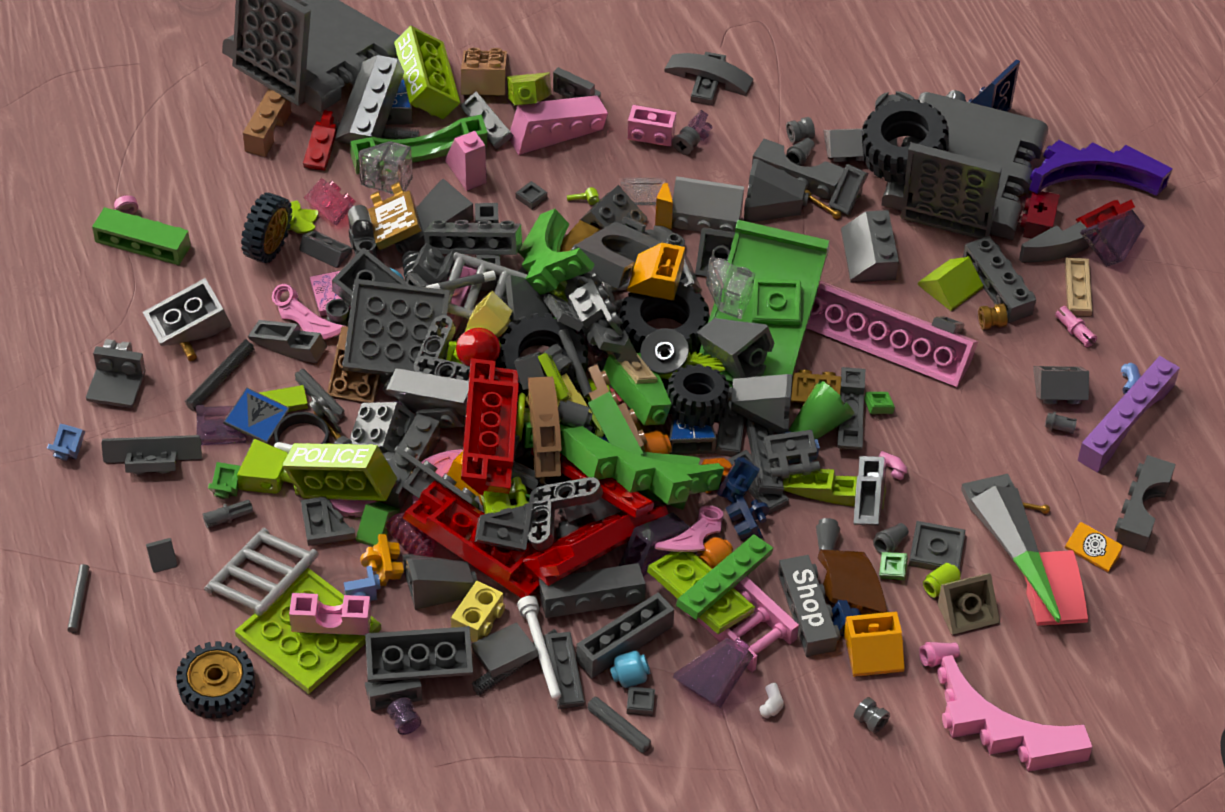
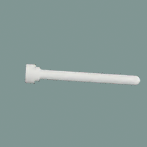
(529, 609)

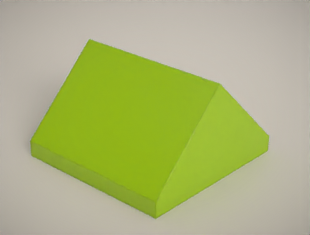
(952, 282)

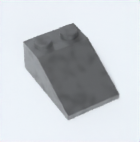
(188, 315)

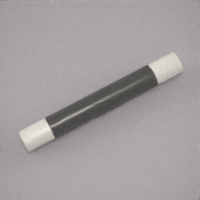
(465, 281)

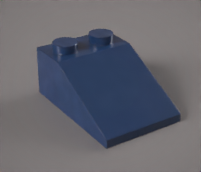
(1000, 91)

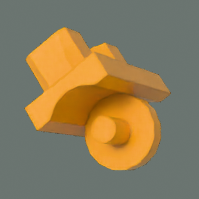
(380, 559)

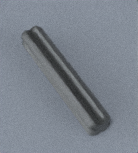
(313, 388)
(619, 724)

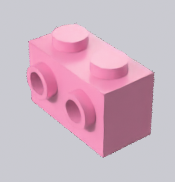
(651, 125)

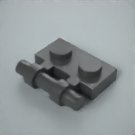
(791, 446)

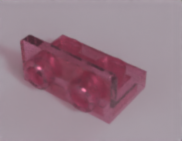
(329, 201)

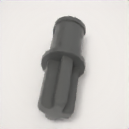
(227, 513)

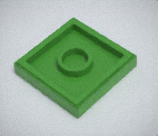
(776, 302)

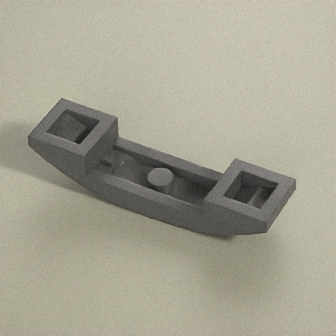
(711, 68)
(852, 391)

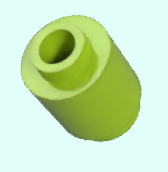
(944, 574)

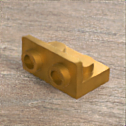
(805, 381)

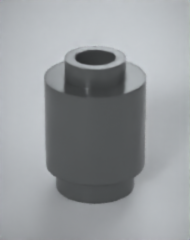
(574, 414)

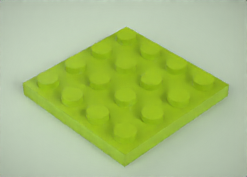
(299, 655)

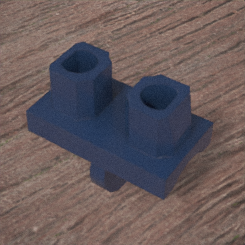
(738, 479)
(756, 512)

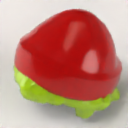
(477, 344)

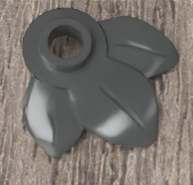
(665, 235)
(322, 408)

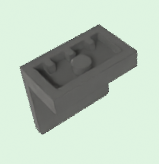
(613, 208)
(116, 377)
(381, 425)

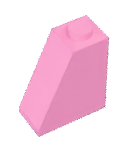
(468, 160)

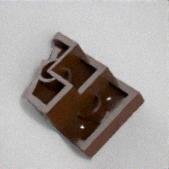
(853, 579)

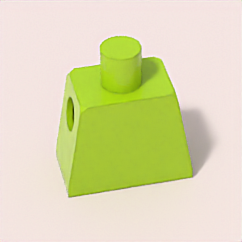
(263, 469)

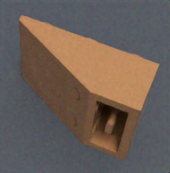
(483, 71)
(350, 384)

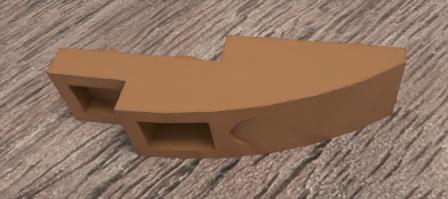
(601, 381)
(545, 426)

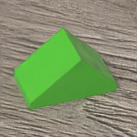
(374, 522)

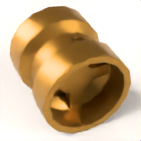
(992, 316)

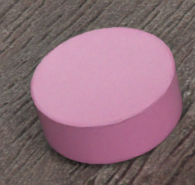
(126, 204)

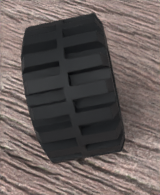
(698, 395)

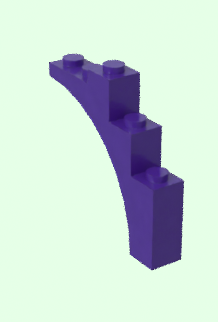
(1095, 162)

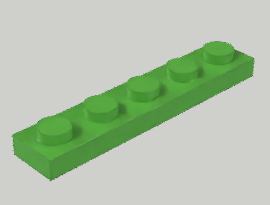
(724, 576)

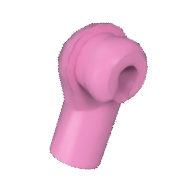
(896, 463)

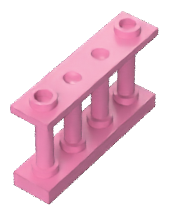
(765, 611)

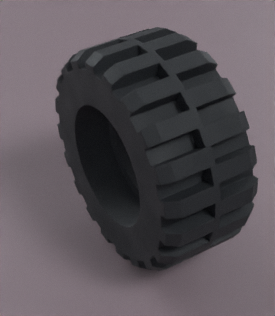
(896, 121)
(686, 309)
(538, 332)

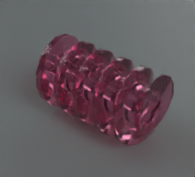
(410, 537)

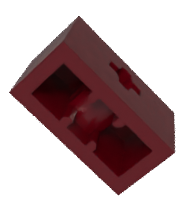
(1041, 213)

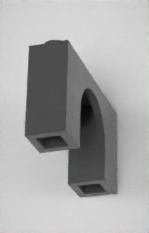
(615, 252)

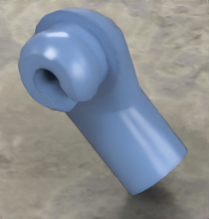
(1132, 372)

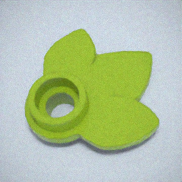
(302, 219)

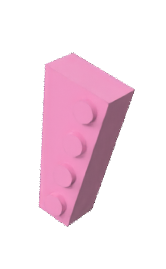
(555, 121)

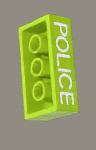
(427, 72)
(340, 471)

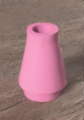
(932, 652)

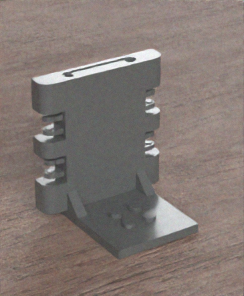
(305, 47)
(978, 180)

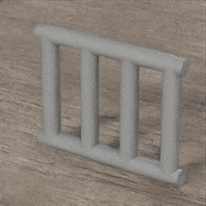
(483, 266)
(248, 552)

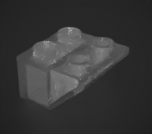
(385, 166)
(729, 286)

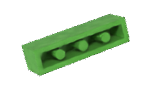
(141, 236)

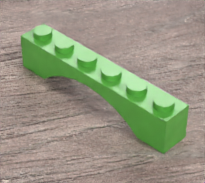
(427, 146)

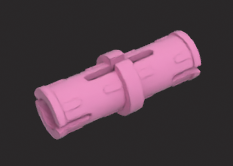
(1076, 326)

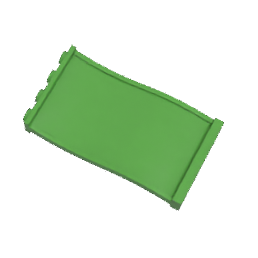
(780, 256)

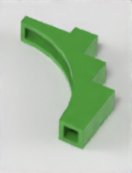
(543, 257)
(635, 472)

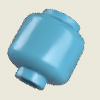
(630, 669)

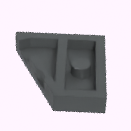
(324, 523)
(505, 528)

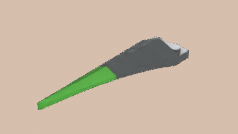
(1003, 513)

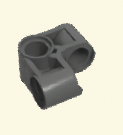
(361, 230)

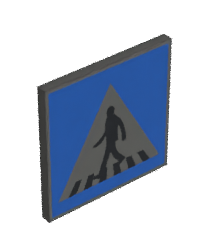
(256, 415)

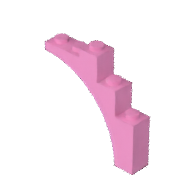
(1036, 743)

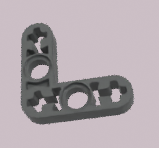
(435, 359)
(550, 503)

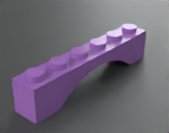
(1109, 433)

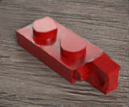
(321, 143)
(1105, 211)

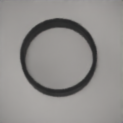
(301, 417)

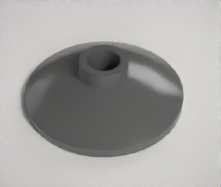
(664, 341)

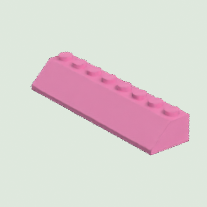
(891, 334)

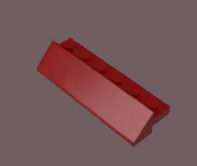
(489, 427)
(454, 525)
(587, 544)

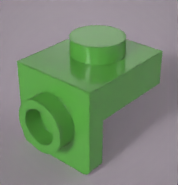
(225, 480)

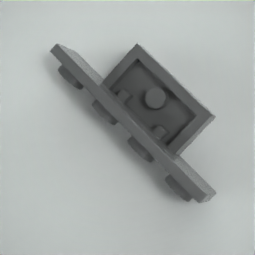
(592, 303)
(151, 453)
(425, 474)

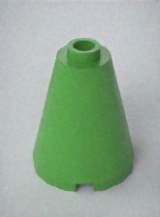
(822, 411)

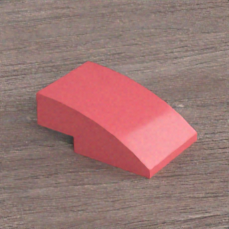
(1066, 587)

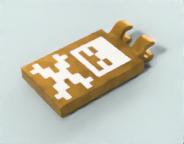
(393, 217)

